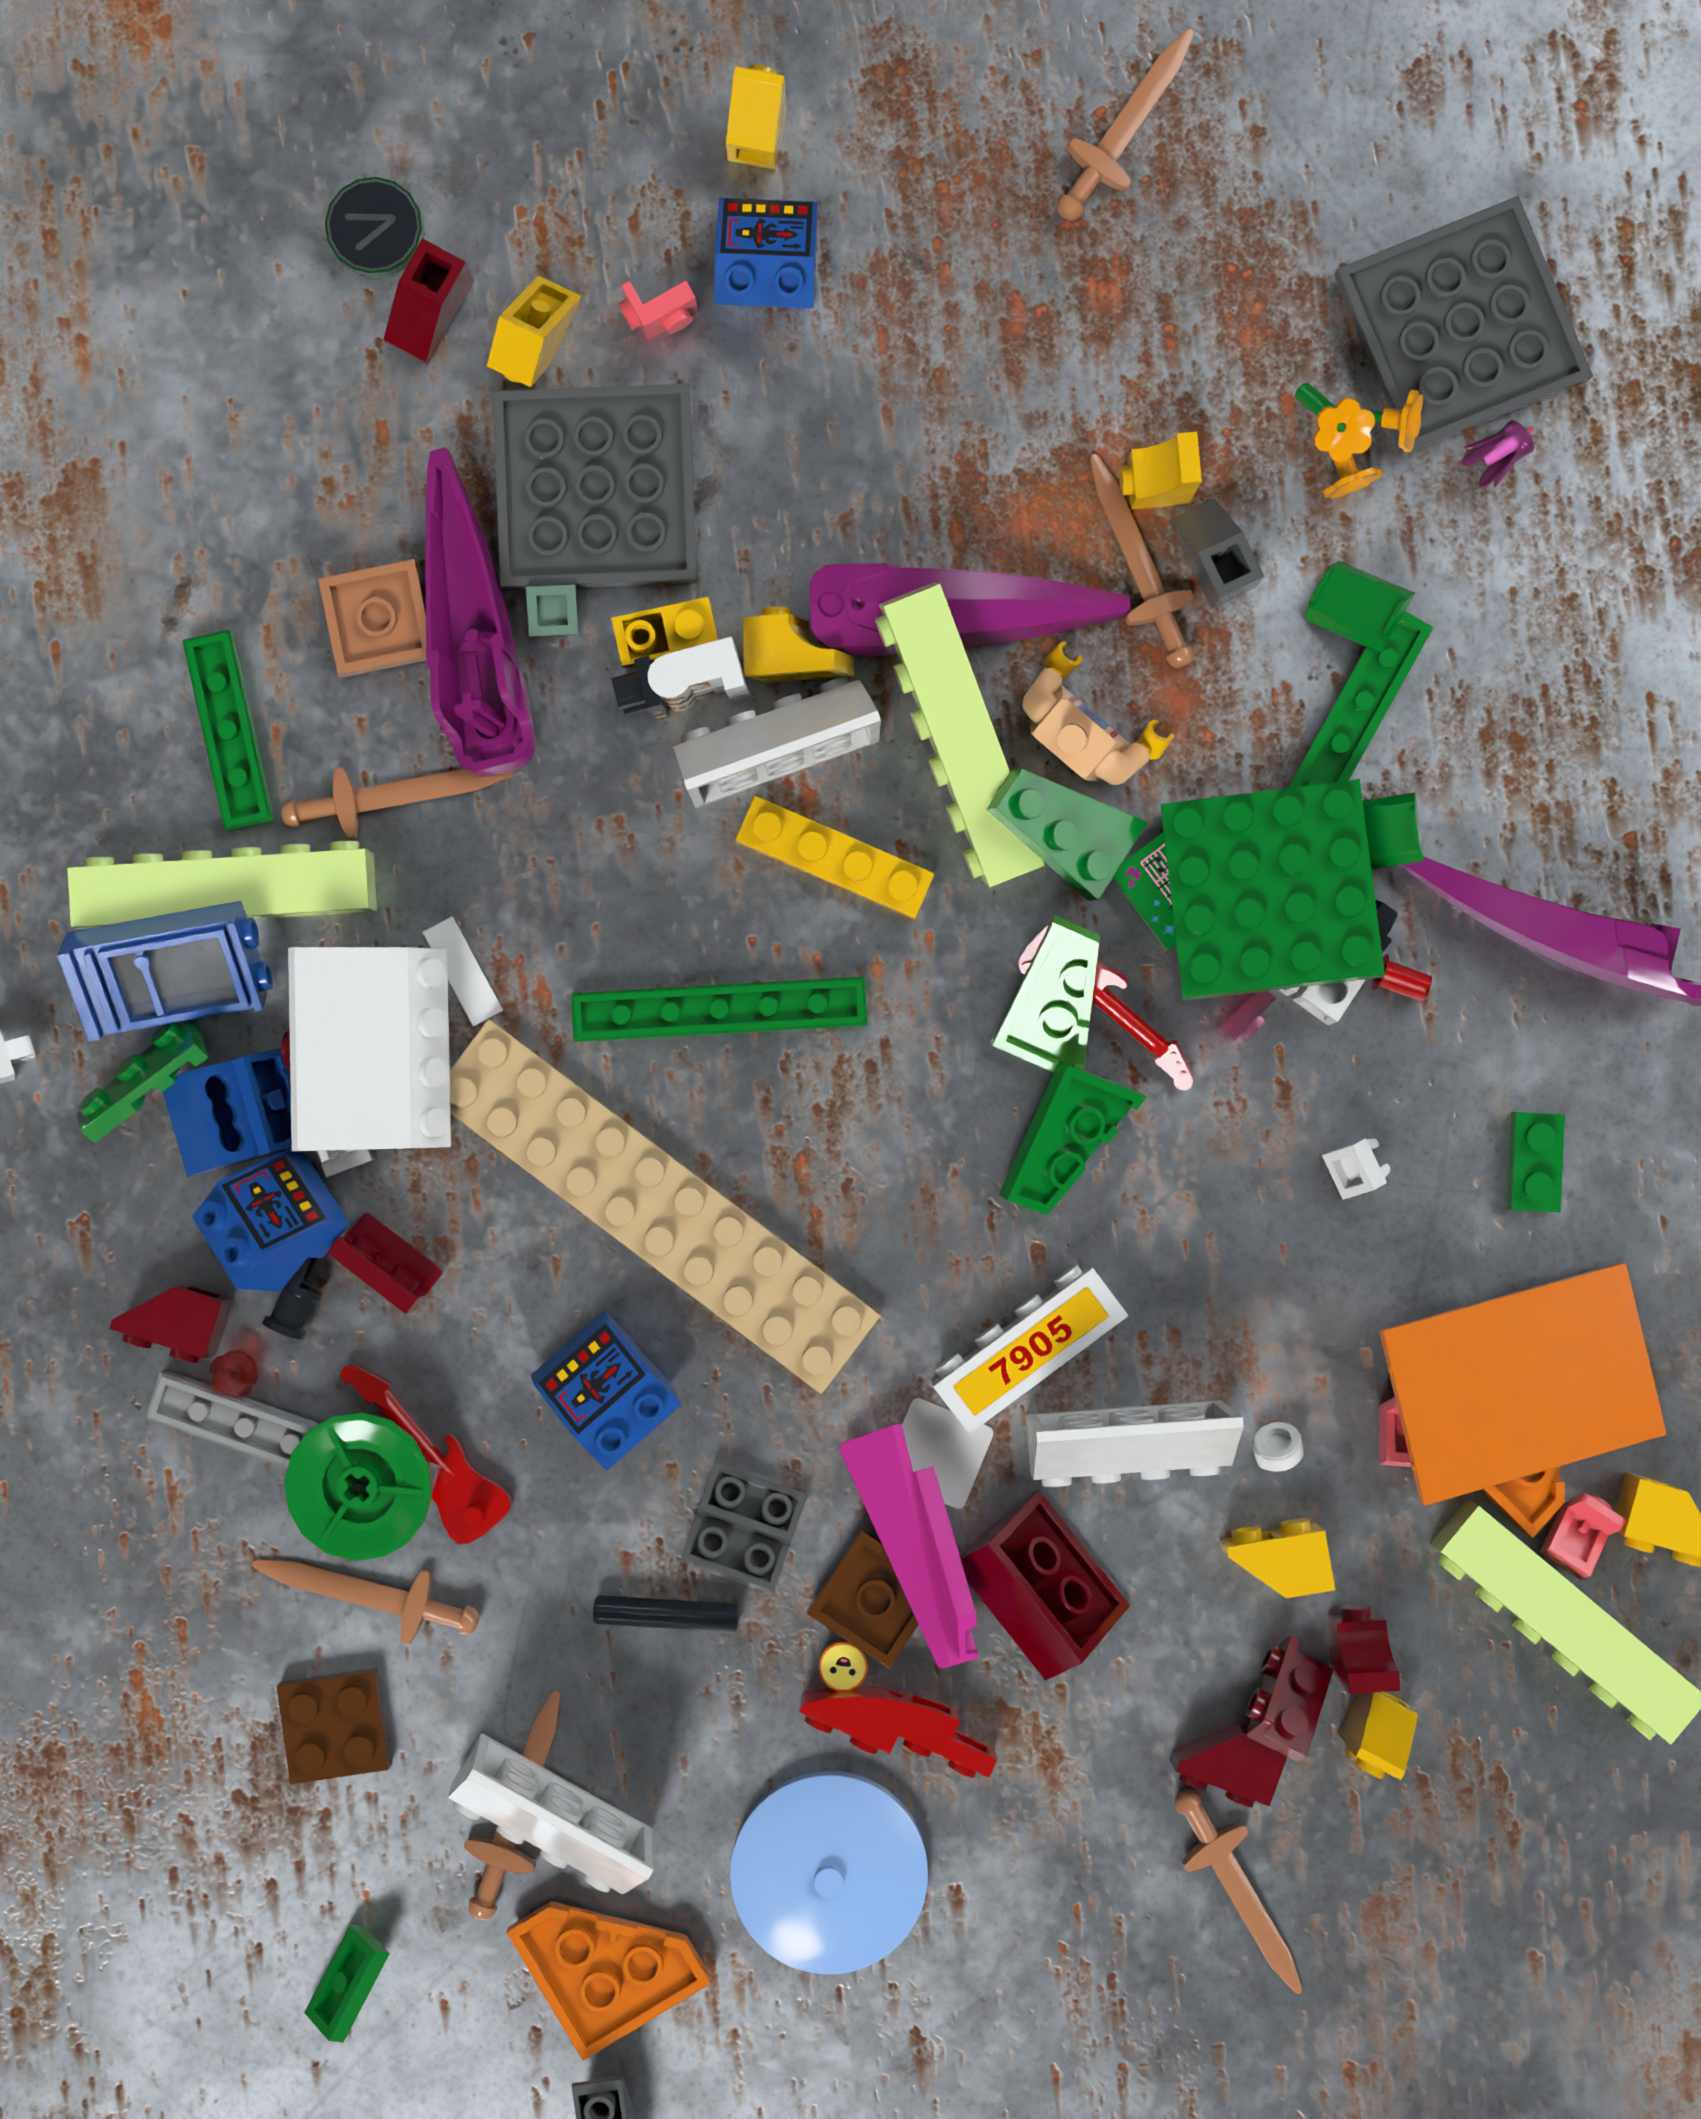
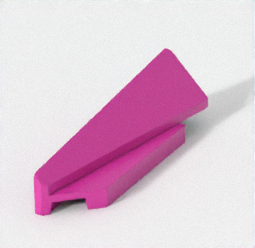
(917, 1540)

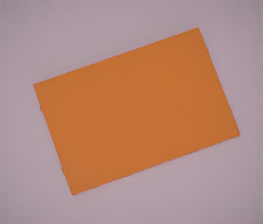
(1522, 1383)

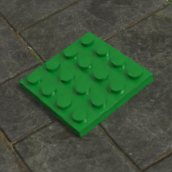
(1272, 890)

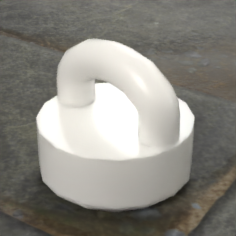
(1277, 1446)

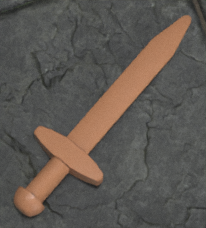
(1100, 161)
(1157, 604)
(348, 802)
(412, 1605)
(1216, 1850)
(500, 1852)

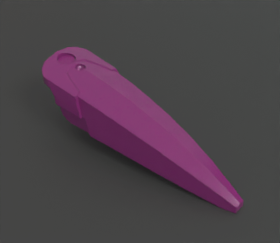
(984, 605)
(469, 636)
(1588, 942)

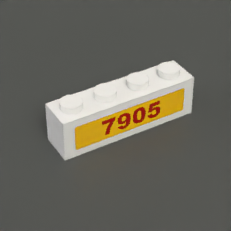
(1028, 1348)

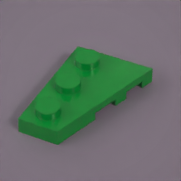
(154, 1068)

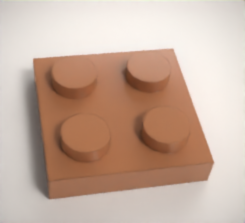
(375, 617)

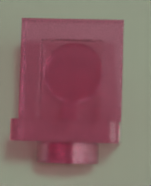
(1245, 1018)

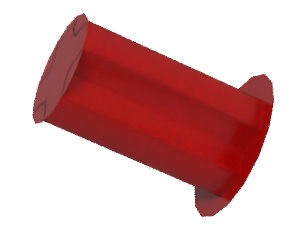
(1403, 980)

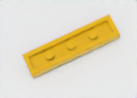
(834, 857)

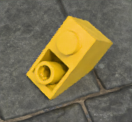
(756, 116)
(664, 630)
(1659, 1517)
(1286, 1559)
(1379, 1733)

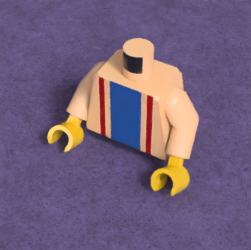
(1078, 733)

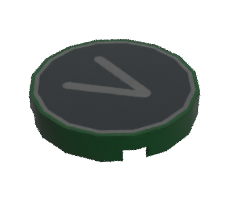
(374, 227)

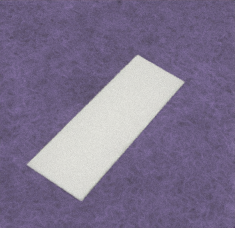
(464, 972)

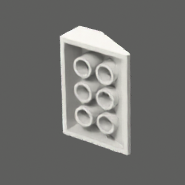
(778, 741)
(369, 1048)
(1132, 1441)
(553, 1816)

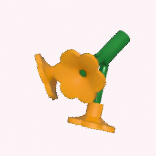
(1346, 431)

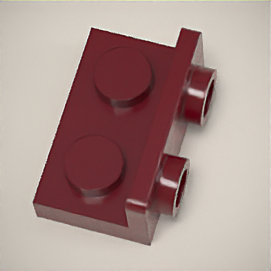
(387, 1263)
(1289, 1700)

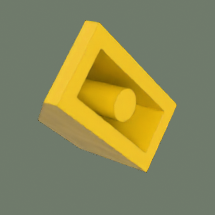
(532, 331)

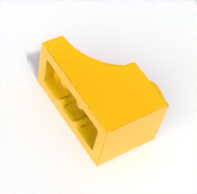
(1162, 473)
(782, 650)

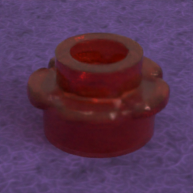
(239, 1363)

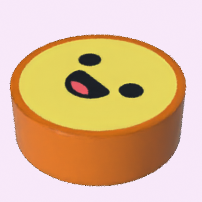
(842, 1665)

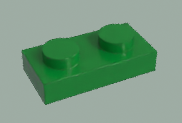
(1535, 1162)
(346, 1983)

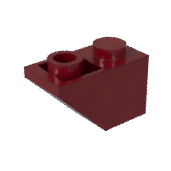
(426, 301)
(181, 1318)
(1231, 1763)

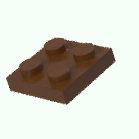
(866, 1601)
(334, 1726)

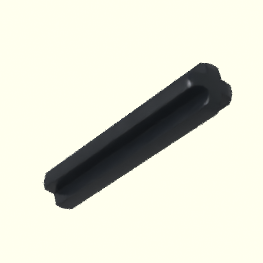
(666, 1613)

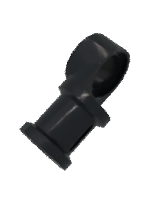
(294, 1304)

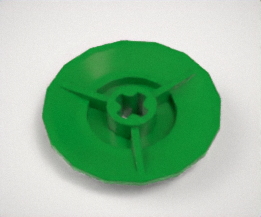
(322, 1481)

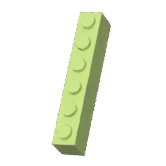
(958, 727)
(268, 885)
(1569, 1621)

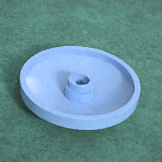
(829, 1872)

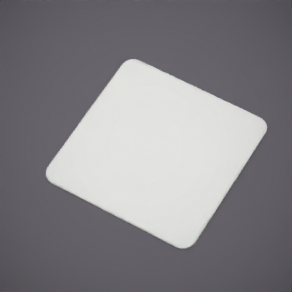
(940, 1441)

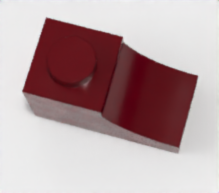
(1362, 1650)

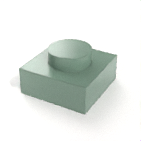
(552, 610)

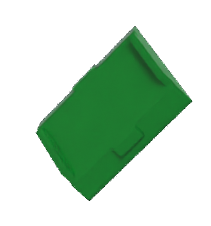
(1358, 605)
(1393, 830)

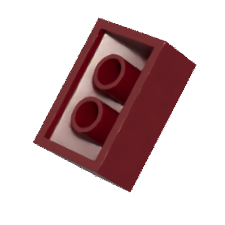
(1043, 1586)

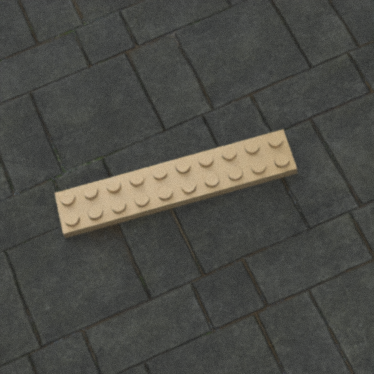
(657, 1207)

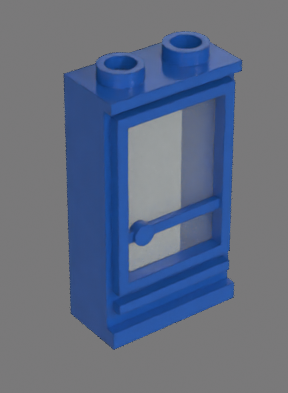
(165, 969)

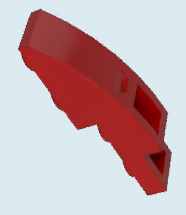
(880, 1715)

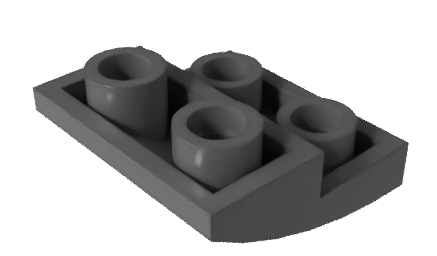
(743, 1528)

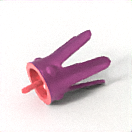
(1501, 450)

